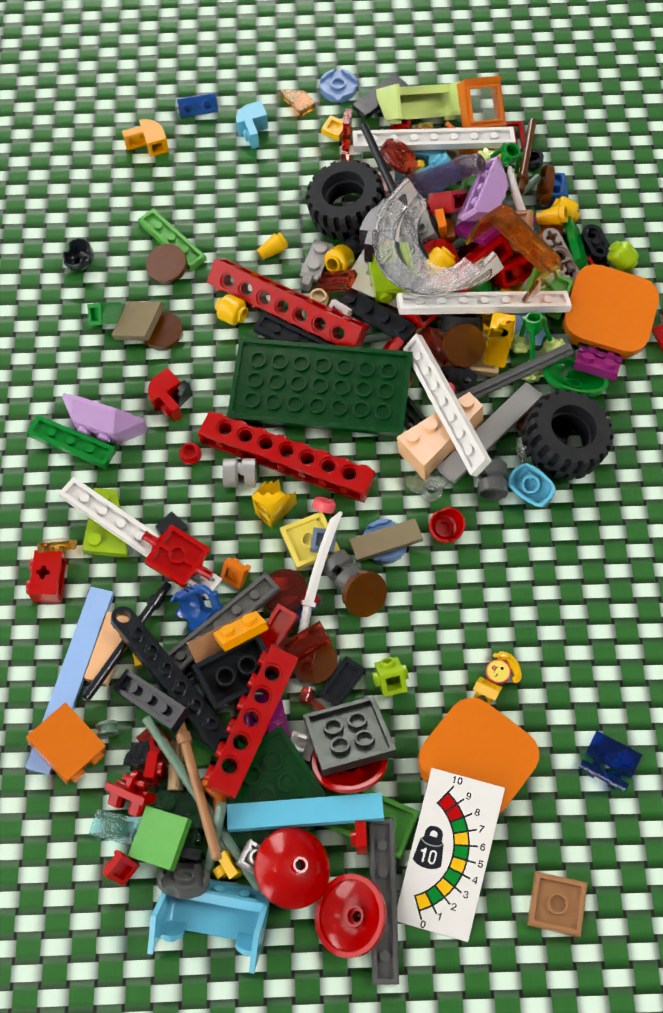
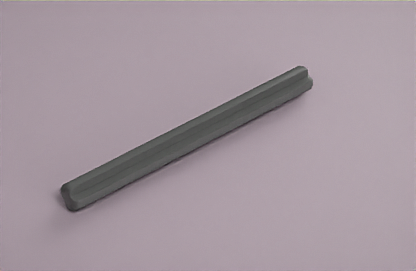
(519, 372)

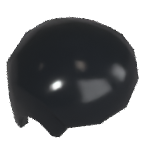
(79, 255)

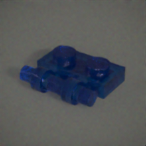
(615, 756)

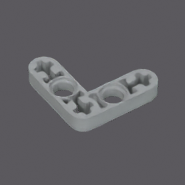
(559, 246)

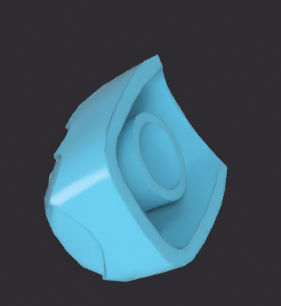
(532, 485)

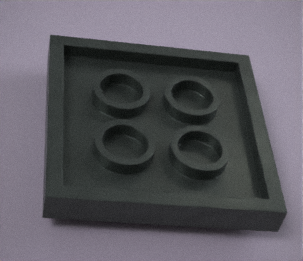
(349, 736)

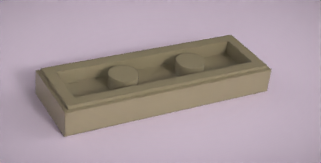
(385, 540)

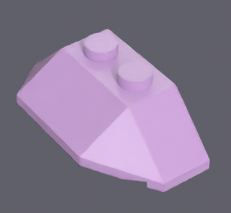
(485, 193)
(103, 421)

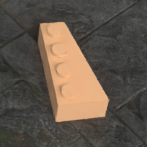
(429, 442)

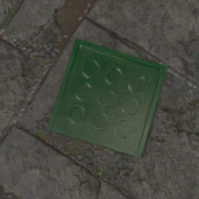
(273, 775)

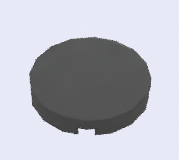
(185, 882)

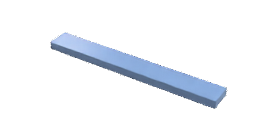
(76, 662)

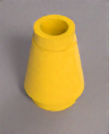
(553, 216)
(273, 246)

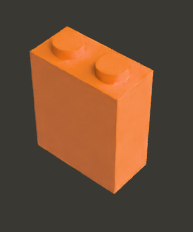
(66, 744)

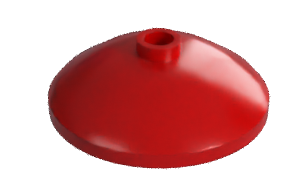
(351, 780)
(277, 870)
(338, 912)

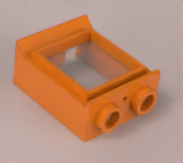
(481, 102)

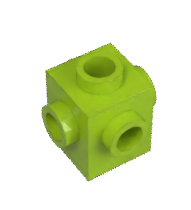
(390, 676)

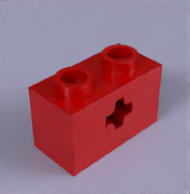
(448, 200)
(515, 271)
(44, 587)

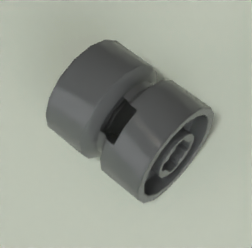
(493, 482)
(340, 568)

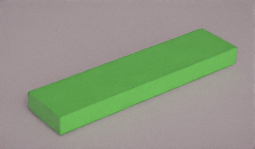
(165, 233)

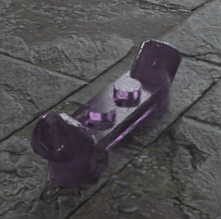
(447, 173)

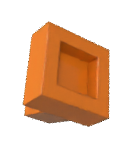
(234, 572)

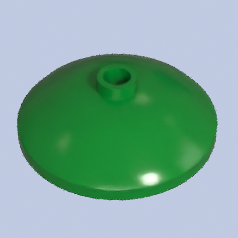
(564, 377)

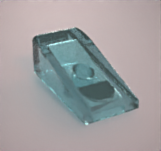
(114, 827)

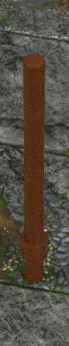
(523, 177)

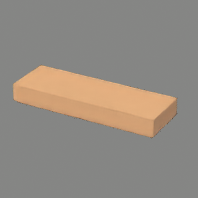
(105, 645)

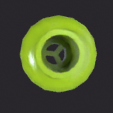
(623, 256)

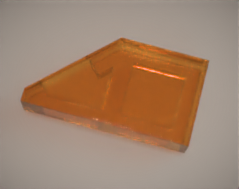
(298, 100)
(56, 544)

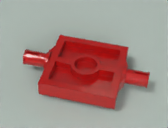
(177, 556)

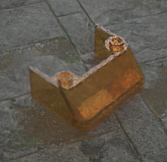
(525, 241)

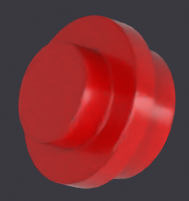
(190, 453)

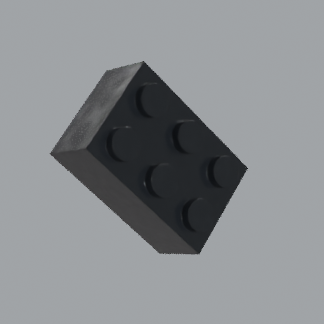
(226, 674)

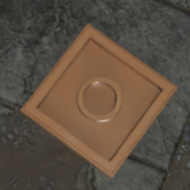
(557, 904)

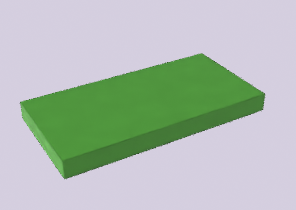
(404, 817)

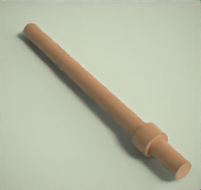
(184, 741)

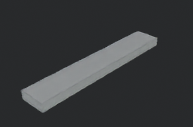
(494, 428)

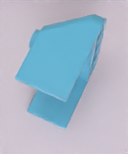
(222, 911)

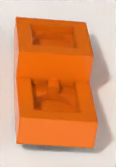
(445, 226)

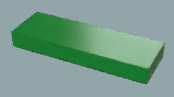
(576, 244)

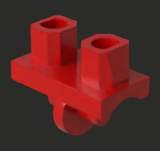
(132, 789)

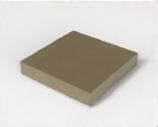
(137, 321)

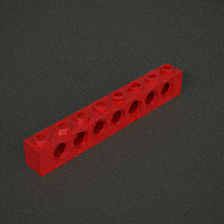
(220, 278)
(293, 466)

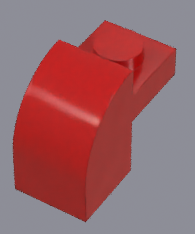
(161, 393)

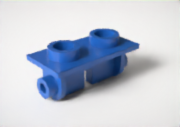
(197, 105)

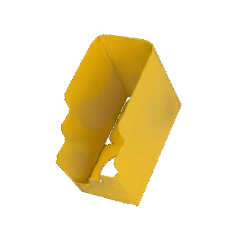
(496, 348)
(272, 503)

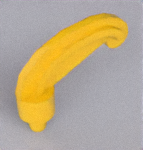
(513, 664)

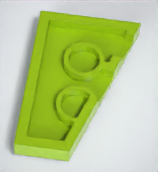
(98, 539)

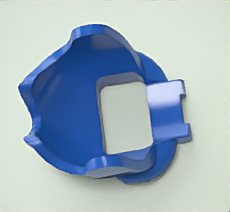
(192, 605)

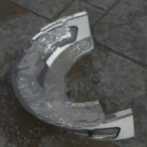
(400, 255)

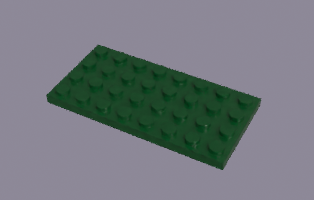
(320, 386)

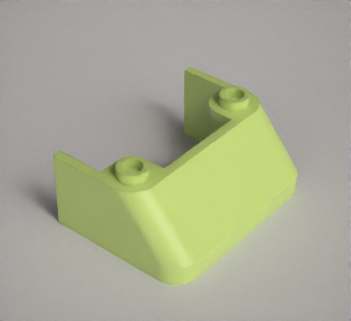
(418, 102)

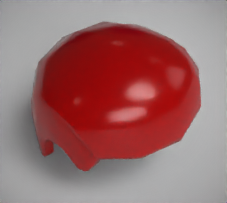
(447, 525)

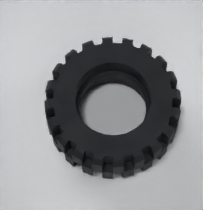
(335, 182)
(586, 420)

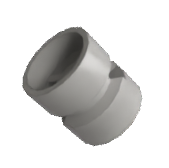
(239, 473)

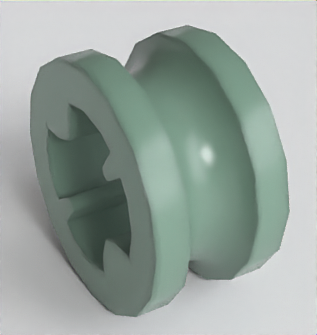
(107, 729)

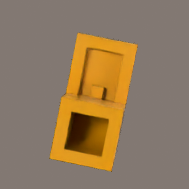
(147, 134)

